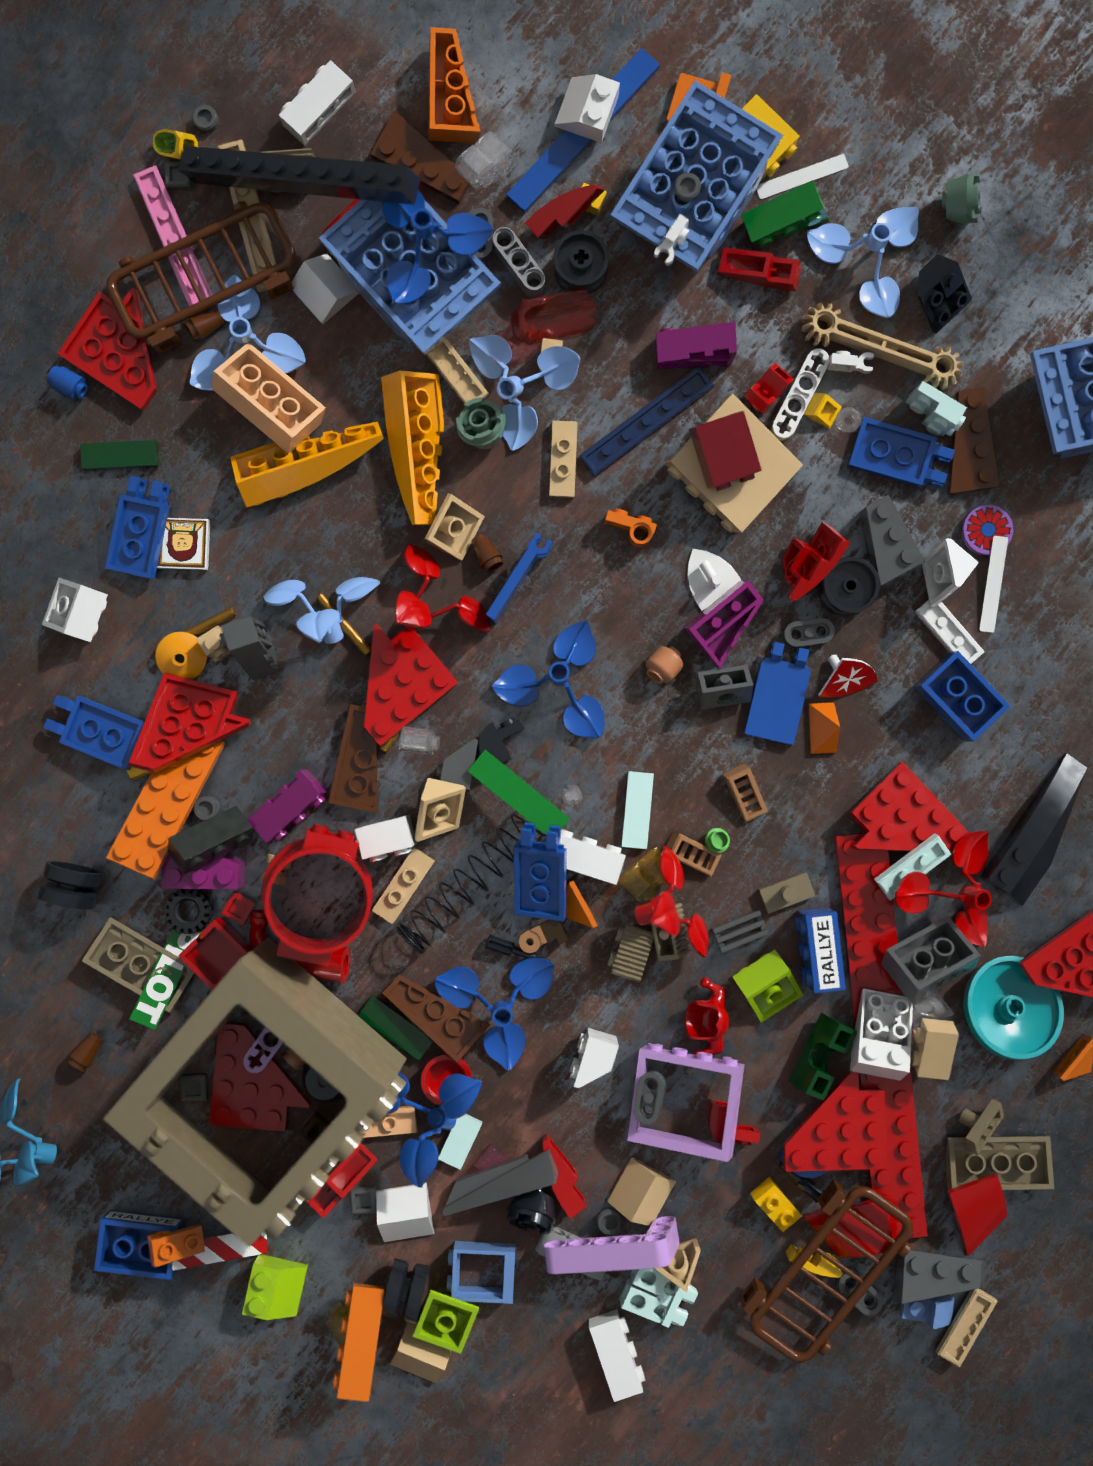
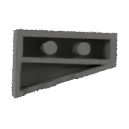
(888, 540)

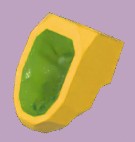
(171, 142)

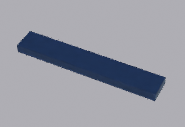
(646, 421)

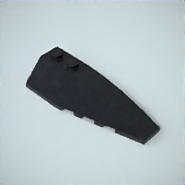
(1036, 836)

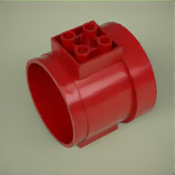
(316, 840)

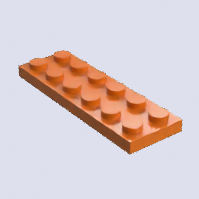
(162, 812)

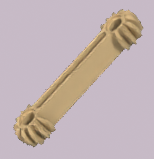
(882, 346)

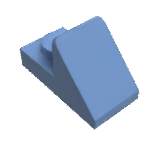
(934, 1311)

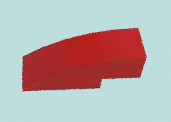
(563, 210)
(760, 268)
(342, 1180)
(564, 1188)

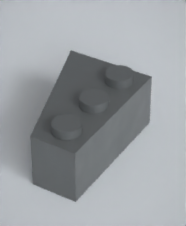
(251, 646)
(933, 1275)

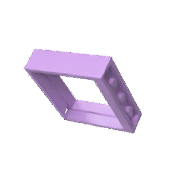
(683, 1143)

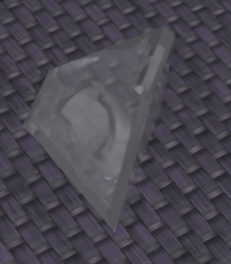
(931, 1008)

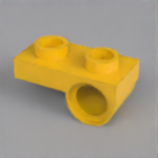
(775, 1204)

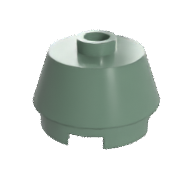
(962, 199)
(481, 423)

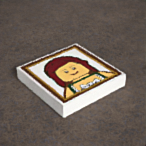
(185, 544)

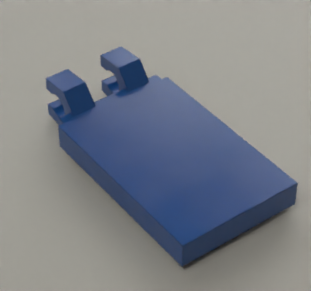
(899, 454)
(139, 529)
(518, 577)
(778, 696)
(97, 730)
(540, 875)

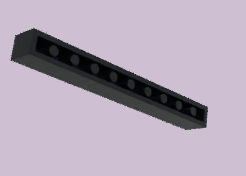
(300, 174)

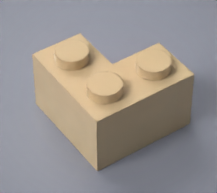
(933, 1048)

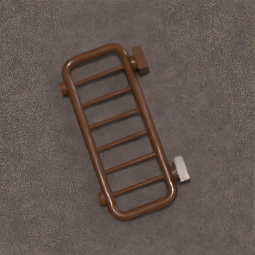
(161, 333)
(835, 1204)

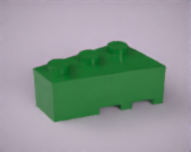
(785, 215)

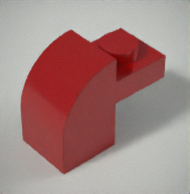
(768, 388)
(716, 1122)

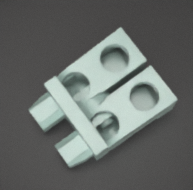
(656, 1297)

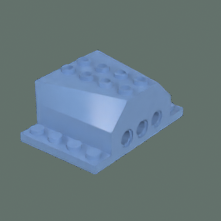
(727, 155)
(370, 246)
(1066, 395)

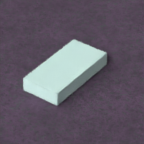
(460, 1141)

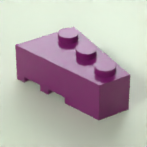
(288, 806)

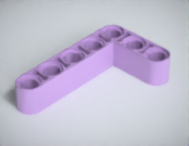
(614, 1253)

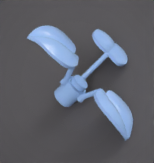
(894, 226)
(279, 348)
(558, 367)
(326, 622)

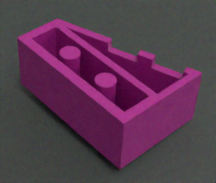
(696, 346)
(722, 623)
(217, 874)

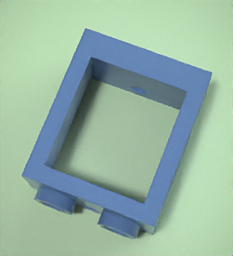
(476, 1293)

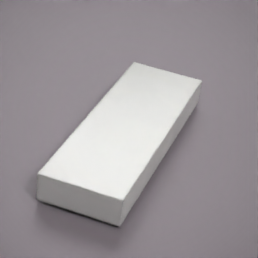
(949, 630)

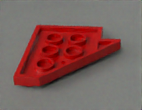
(109, 353)
(401, 682)
(184, 721)
(903, 815)
(1064, 960)
(246, 1097)
(841, 1131)

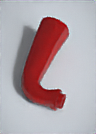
(340, 959)

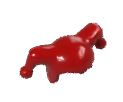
(708, 1018)

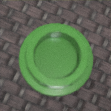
(717, 840)

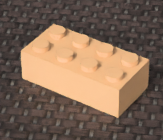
(267, 397)

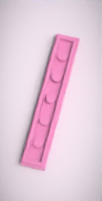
(170, 230)

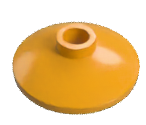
(184, 644)

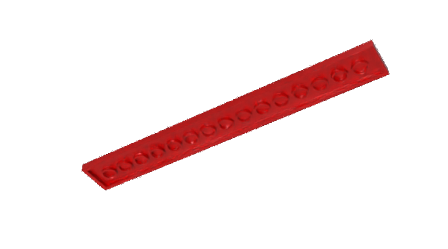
(868, 933)

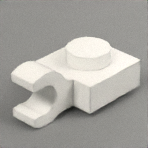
(676, 234)
(846, 362)

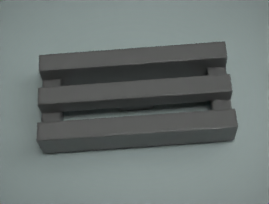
(760, 923)

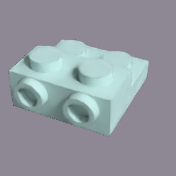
(941, 411)

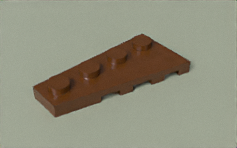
(406, 146)
(974, 455)
(356, 766)
(435, 1017)

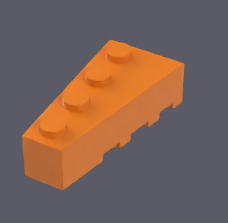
(449, 98)
(360, 1342)

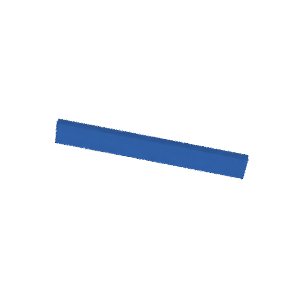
(570, 145)

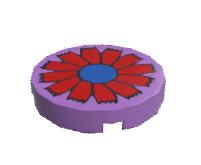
(984, 524)

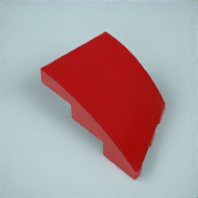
(810, 563)
(978, 1209)
(855, 1230)

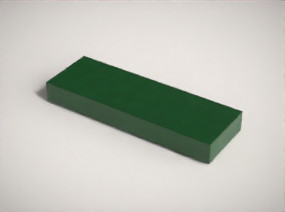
(119, 455)
(395, 1027)

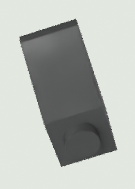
(456, 766)

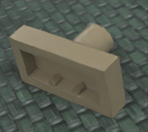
(786, 892)
(981, 1126)

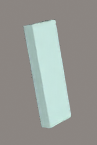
(637, 810)
(920, 859)

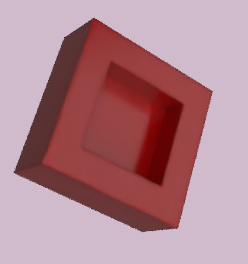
(238, 908)

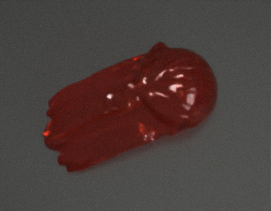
(553, 316)

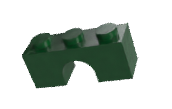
(811, 1068)

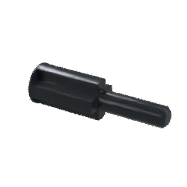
(506, 947)
(805, 1184)

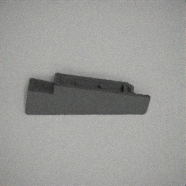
(502, 1182)

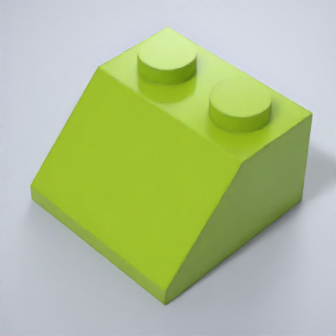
(768, 985)
(274, 1288)
(445, 1321)

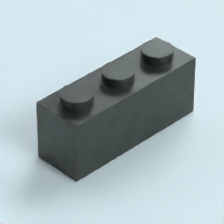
(210, 840)

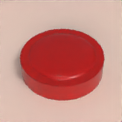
(437, 1070)

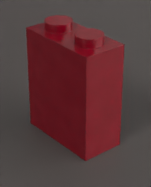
(725, 450)

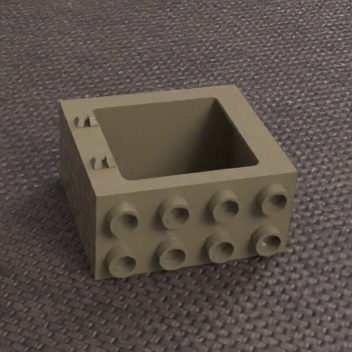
(316, 1029)

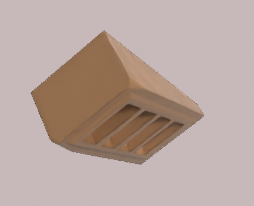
(735, 773)
(674, 843)

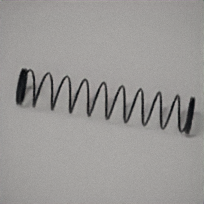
(404, 930)

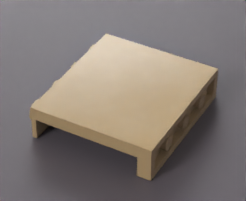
(743, 500)

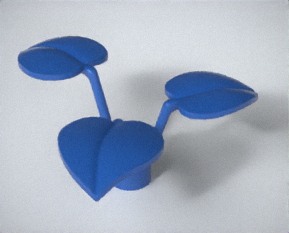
(466, 237)
(573, 645)
(506, 1040)
(420, 1156)

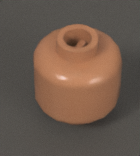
(664, 664)

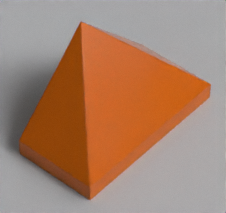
(823, 728)
(576, 906)
(1077, 1060)

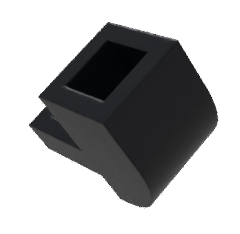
(492, 739)

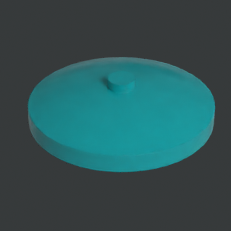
(1011, 1013)

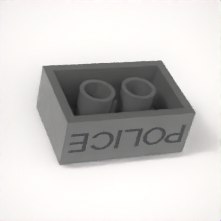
(930, 959)

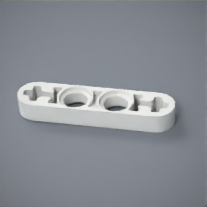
(799, 394)

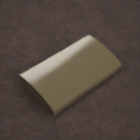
(131, 959)
(1016, 1160)

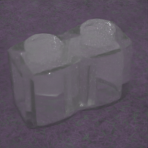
(484, 160)
(419, 741)

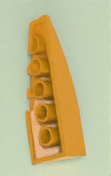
(413, 433)
(274, 473)

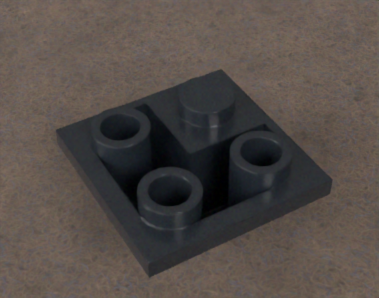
(942, 291)

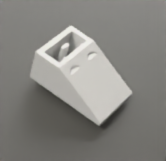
(882, 1035)

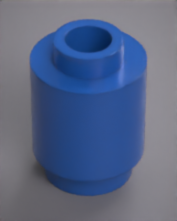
(67, 382)

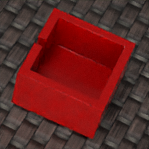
(216, 954)

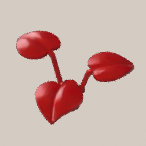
(416, 613)
(971, 855)
(662, 909)

